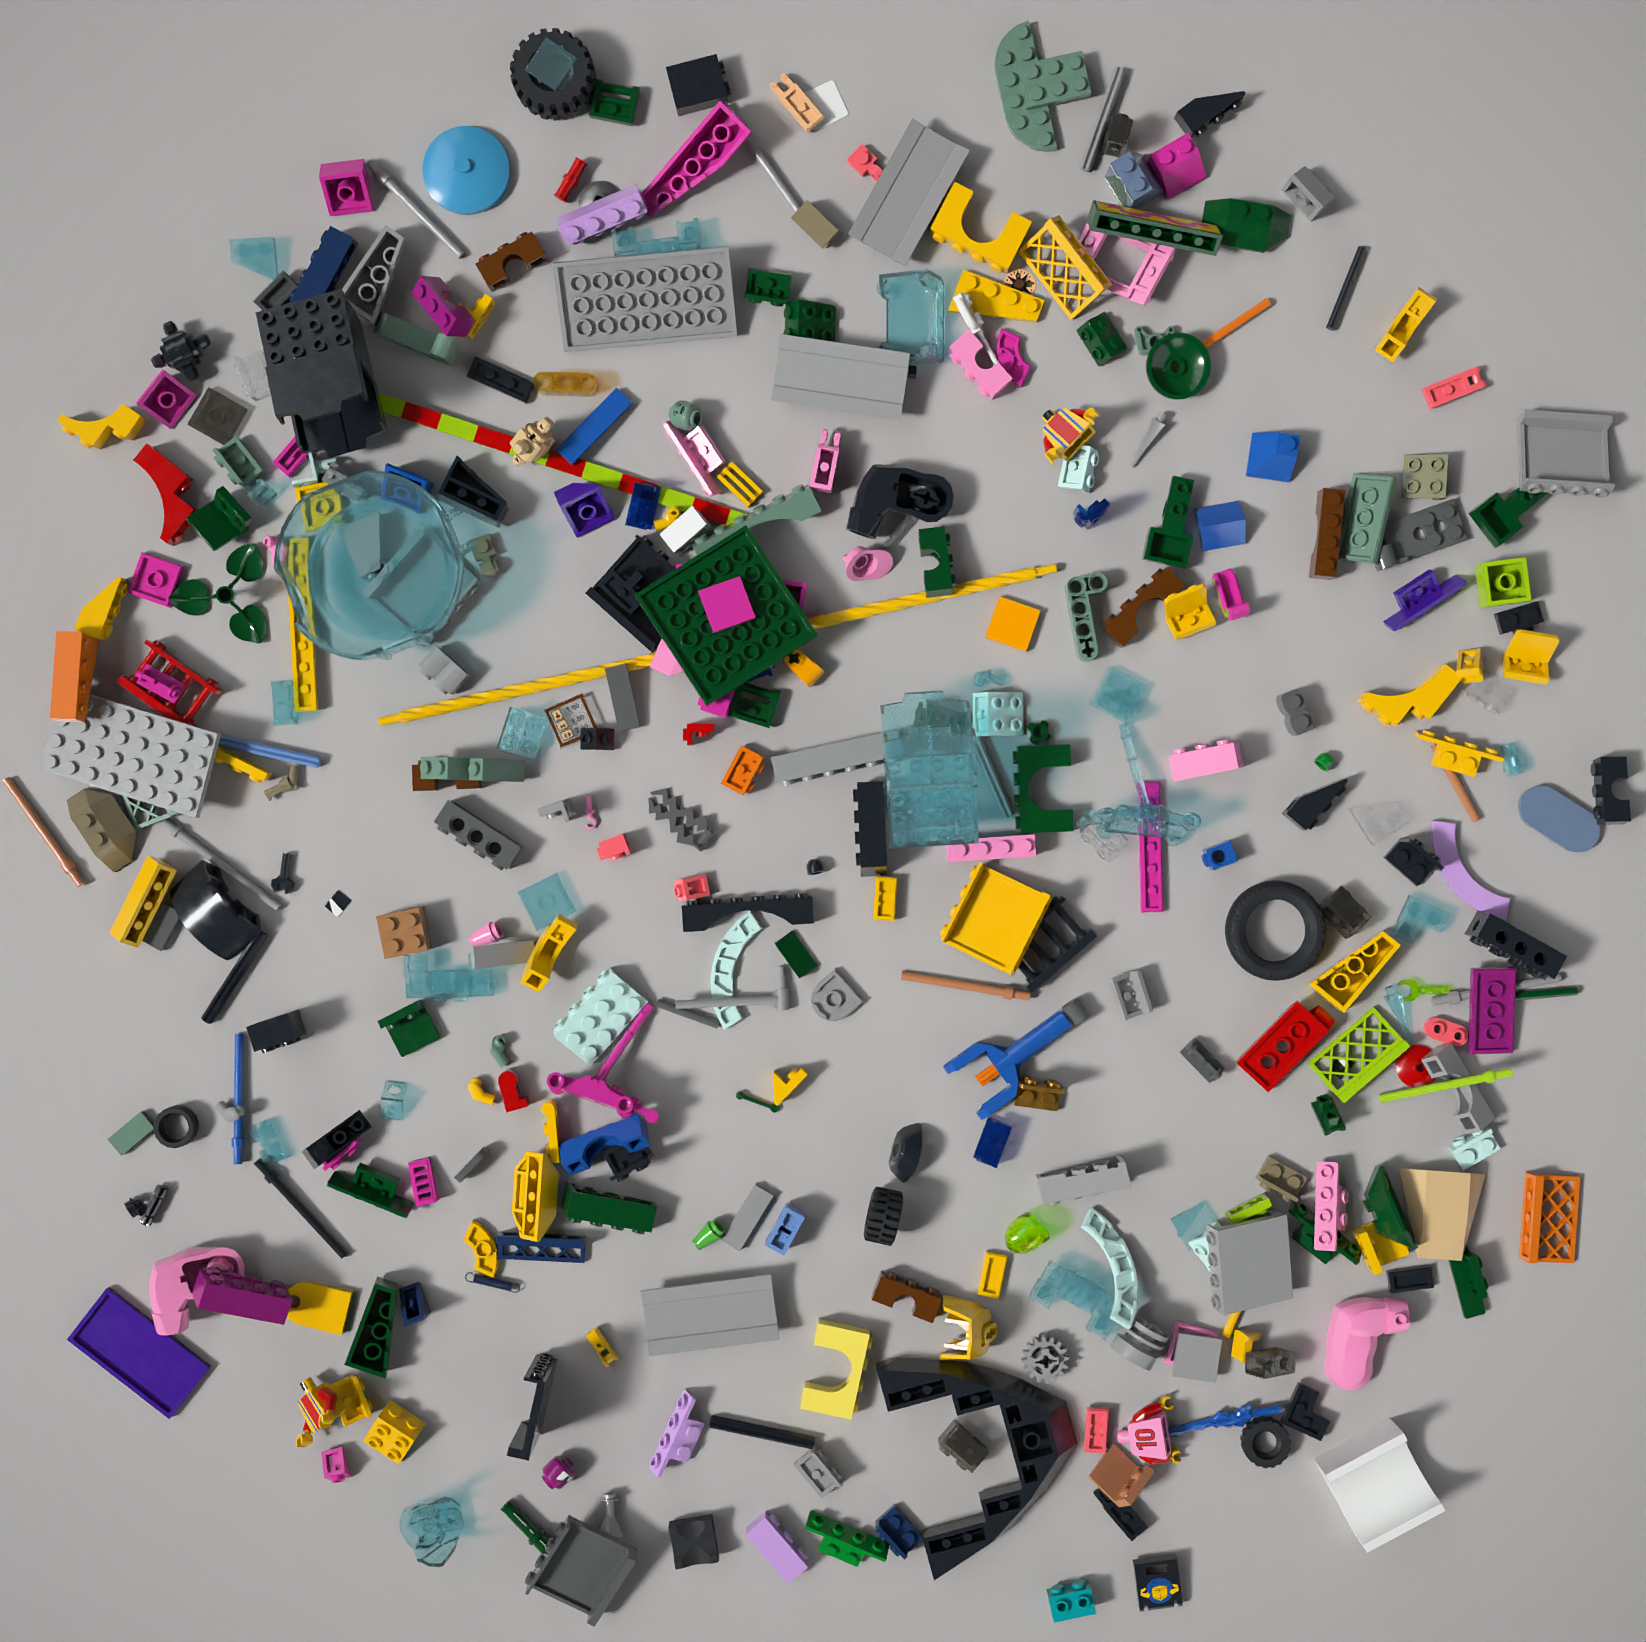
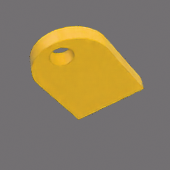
(320, 1306)

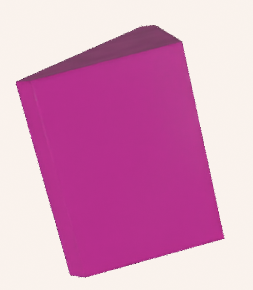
(166, 399)

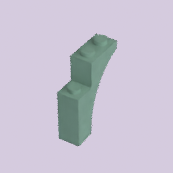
(472, 769)

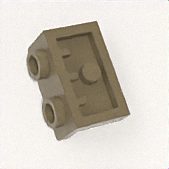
(1281, 1178)

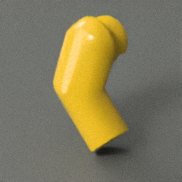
(672, 514)
(478, 1094)

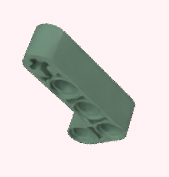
(435, 346)
(1085, 618)

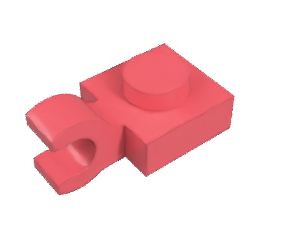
(864, 162)

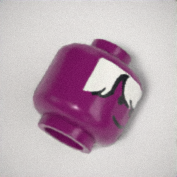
(558, 1472)

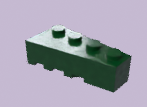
(608, 1209)

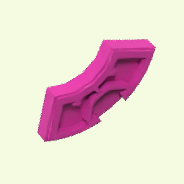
(1010, 357)

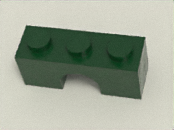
(934, 543)

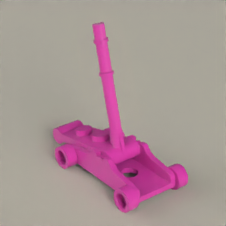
(595, 1087)

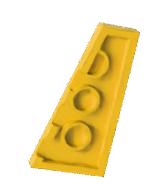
(996, 299)

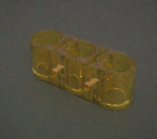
(556, 378)

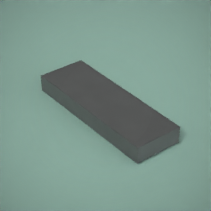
(622, 697)

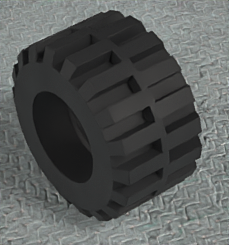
(883, 1216)

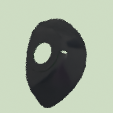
(910, 1144)

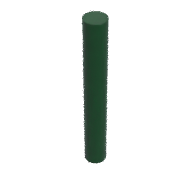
(1546, 993)

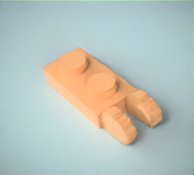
(797, 104)

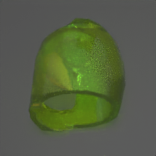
(1025, 1234)

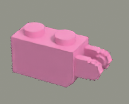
(825, 464)

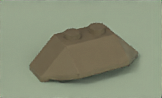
(103, 827)

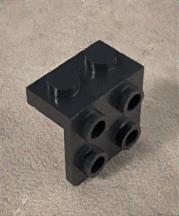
(623, 1162)

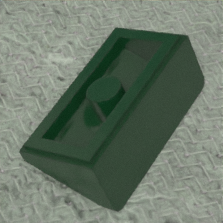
(795, 954)

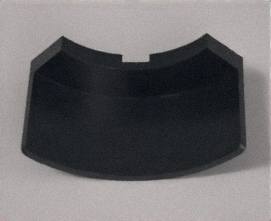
(211, 913)

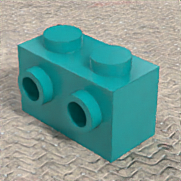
(1071, 1601)

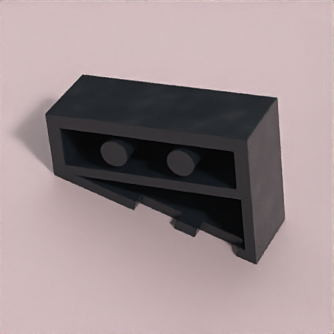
(468, 490)

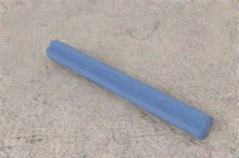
(270, 751)

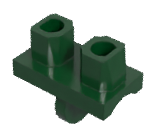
(1327, 1114)

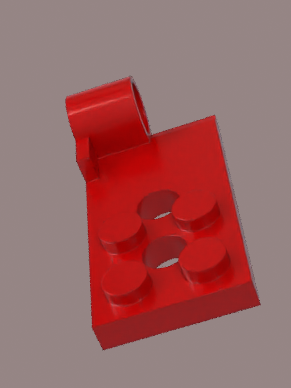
(1295, 1026)

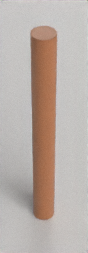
(1459, 789)

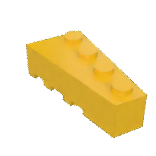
(1351, 974)

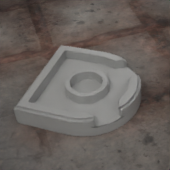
(834, 997)

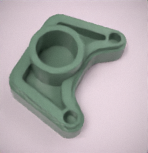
(1145, 341)

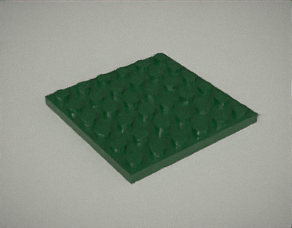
(737, 654)

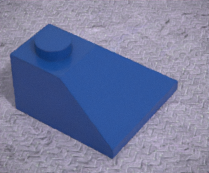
(1272, 456)

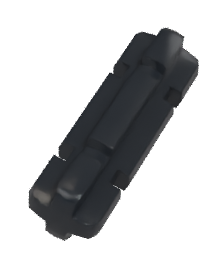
(154, 1205)

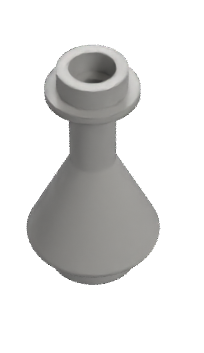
(610, 1523)

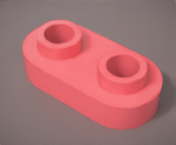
(1446, 1031)

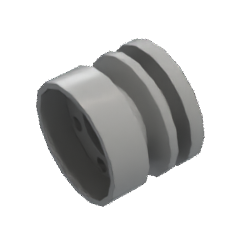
(1138, 1343)

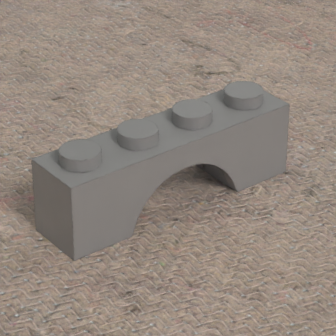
(1471, 1110)

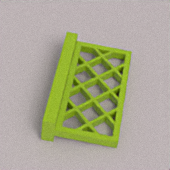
(1374, 1066)

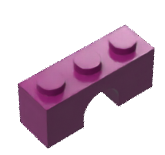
(433, 296)

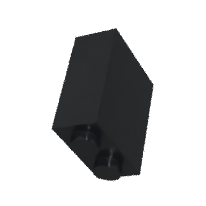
(698, 84)

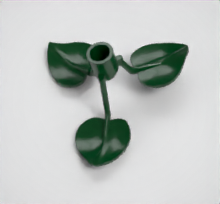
(244, 564)

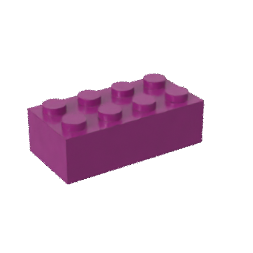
(242, 1296)

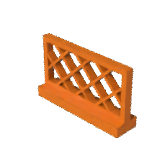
(1533, 1199)

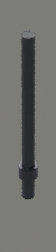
(271, 1176)

